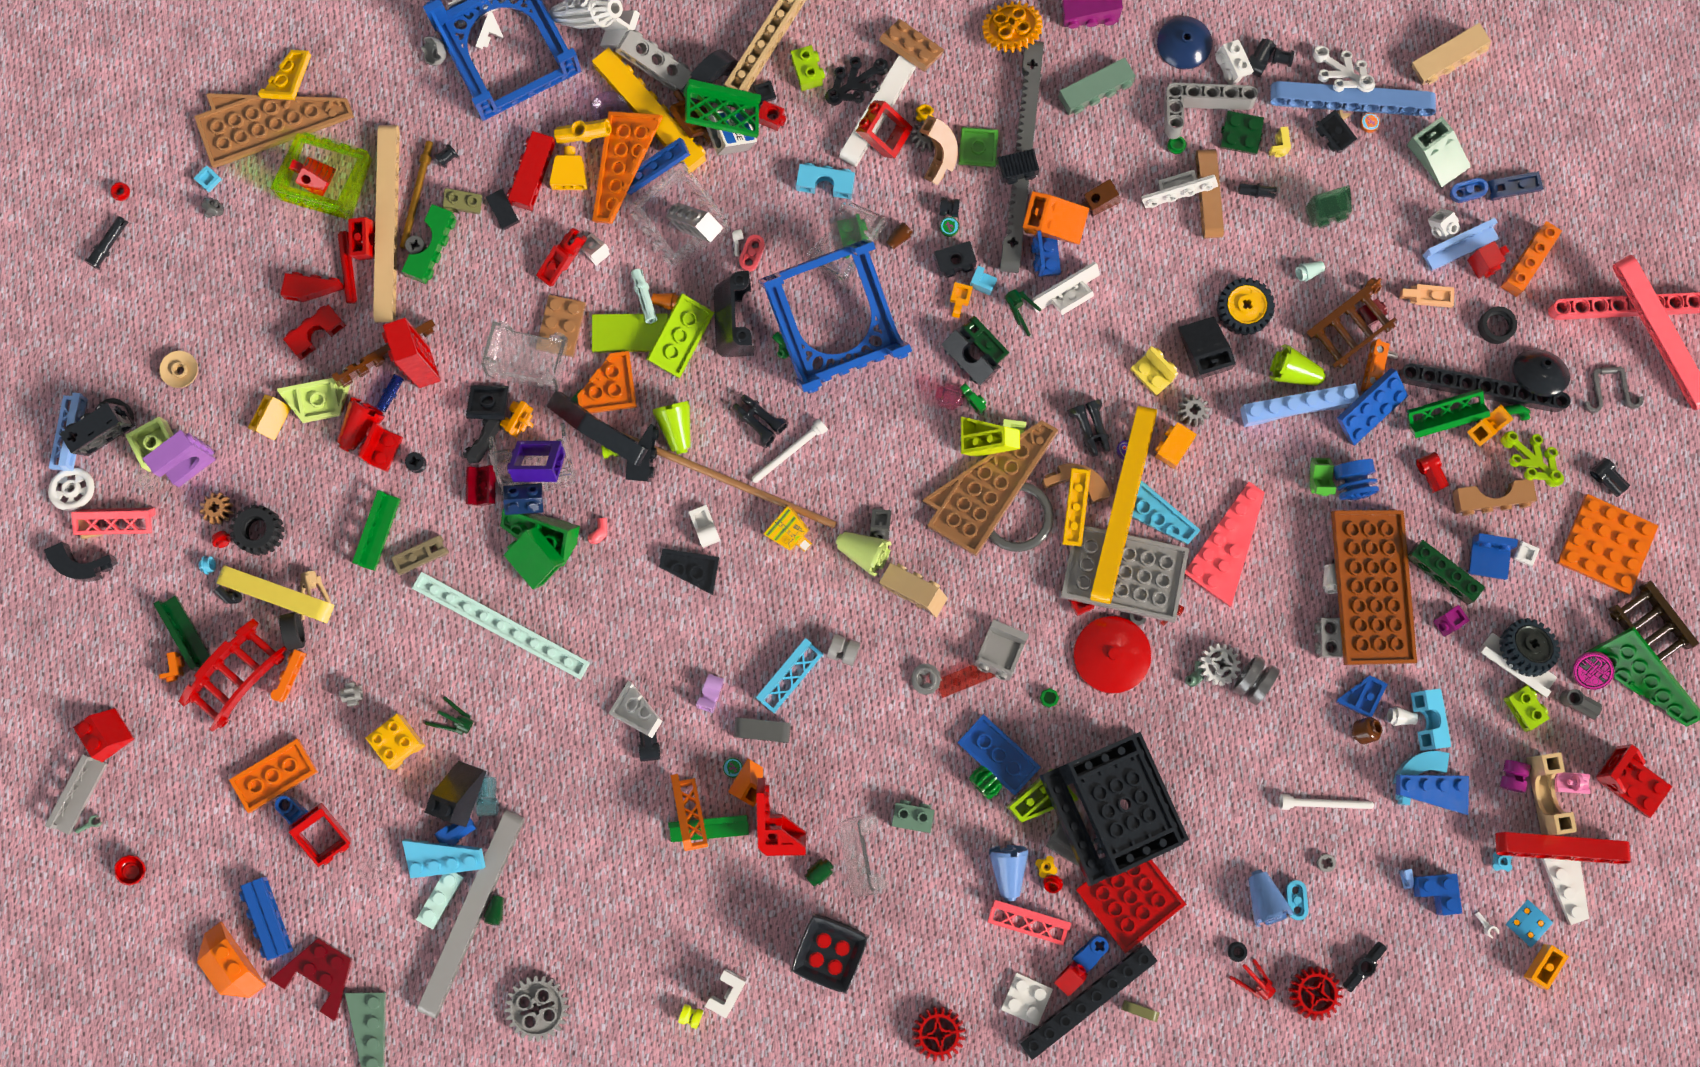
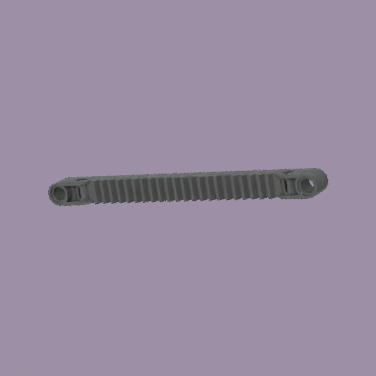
(1025, 135)

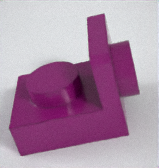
(1451, 621)

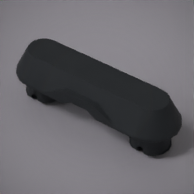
(477, 451)

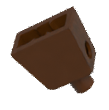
(1105, 194)

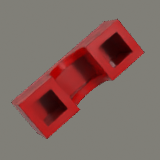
(300, 338)

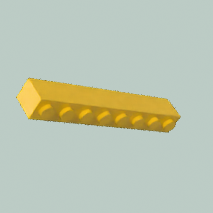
(642, 101)

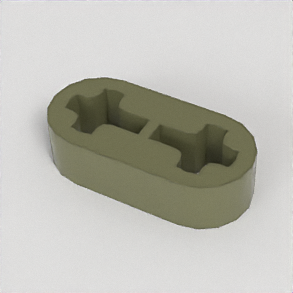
(1140, 1011)

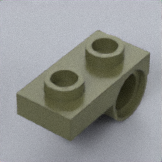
(461, 201)

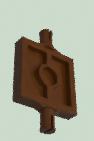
(678, 112)

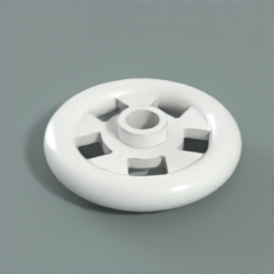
(62, 478)

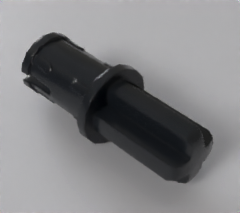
(1257, 190)

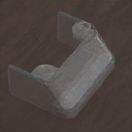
(502, 457)

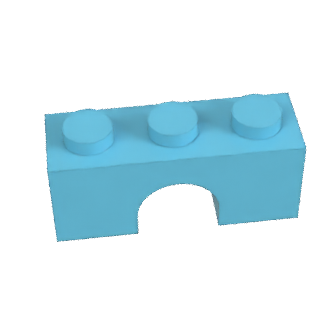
(811, 175)
(1431, 705)

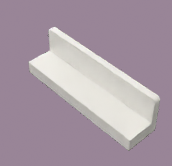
(1541, 683)

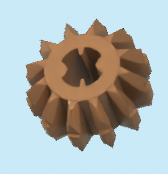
(209, 505)

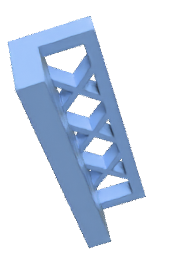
(1461, 245)
(76, 410)

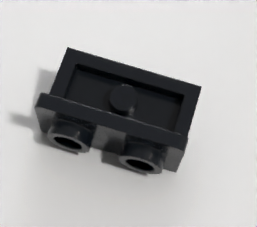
(1336, 132)

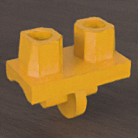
(519, 420)

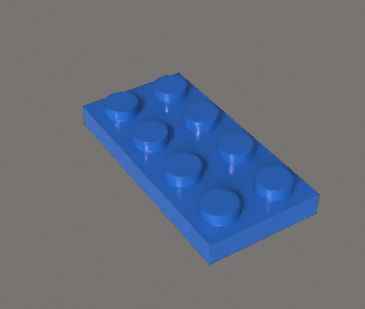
(1372, 406)
(999, 754)

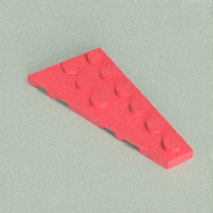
(1222, 556)

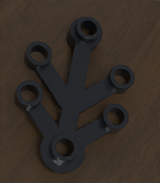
(855, 82)

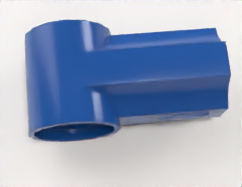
(453, 833)

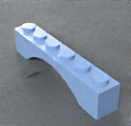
(1282, 407)

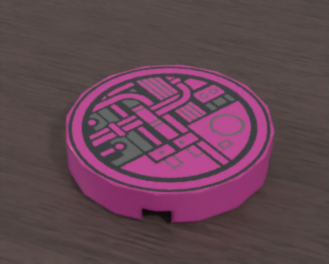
(1593, 670)

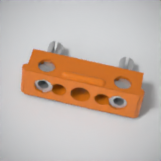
(1376, 363)

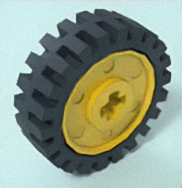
(1234, 298)

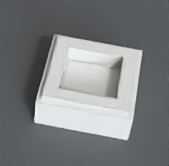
(1526, 553)

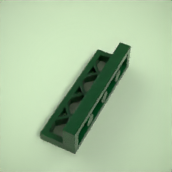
(183, 632)

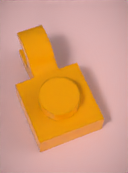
(960, 296)

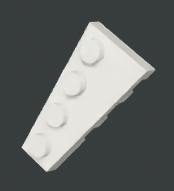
(1569, 887)

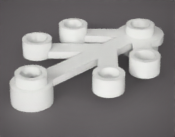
(1363, 82)

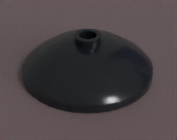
(1541, 372)

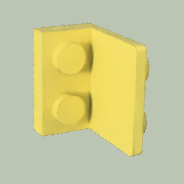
(1154, 371)

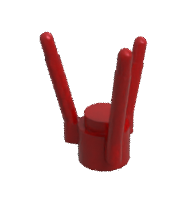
(1264, 988)

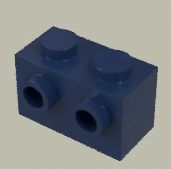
(523, 499)

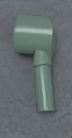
(89, 824)

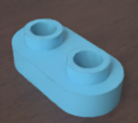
(1299, 899)

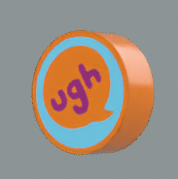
(1369, 122)

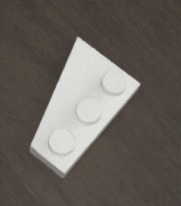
(635, 711)

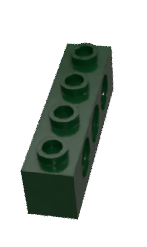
(1445, 572)

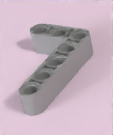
(1242, 98)

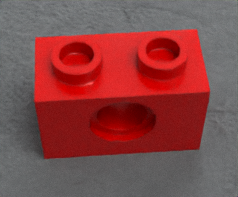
(361, 238)

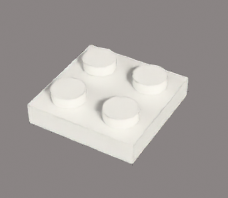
(1026, 999)

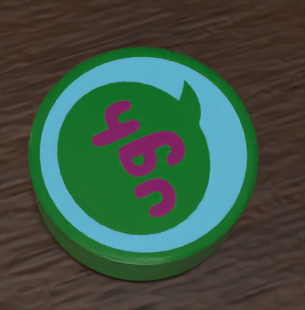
(949, 226)
(732, 767)

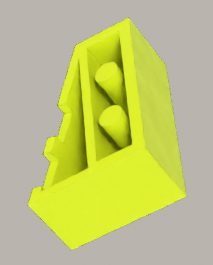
(985, 438)

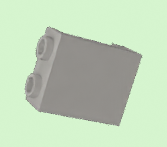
(1001, 650)

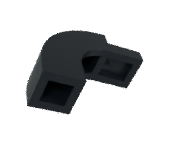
(713, 67)
(63, 561)

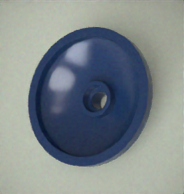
(1181, 52)

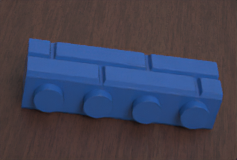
(266, 919)

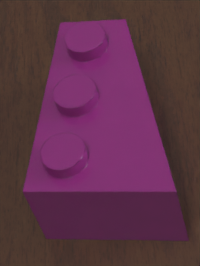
(1090, 12)

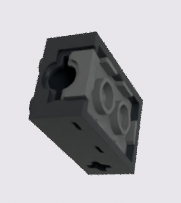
(97, 429)

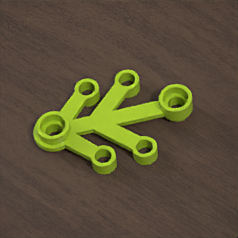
(1534, 460)

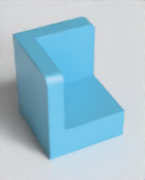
(983, 281)

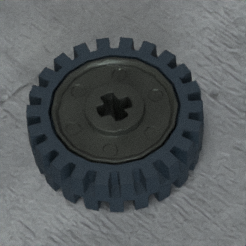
(1529, 647)

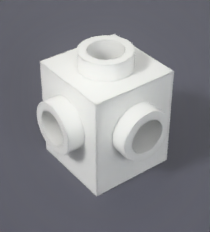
(1444, 224)

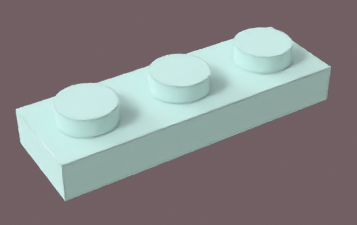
(439, 899)

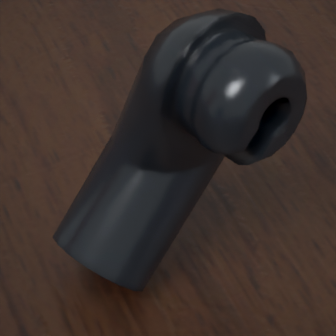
(228, 597)

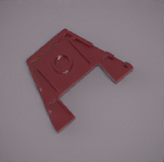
(324, 967)

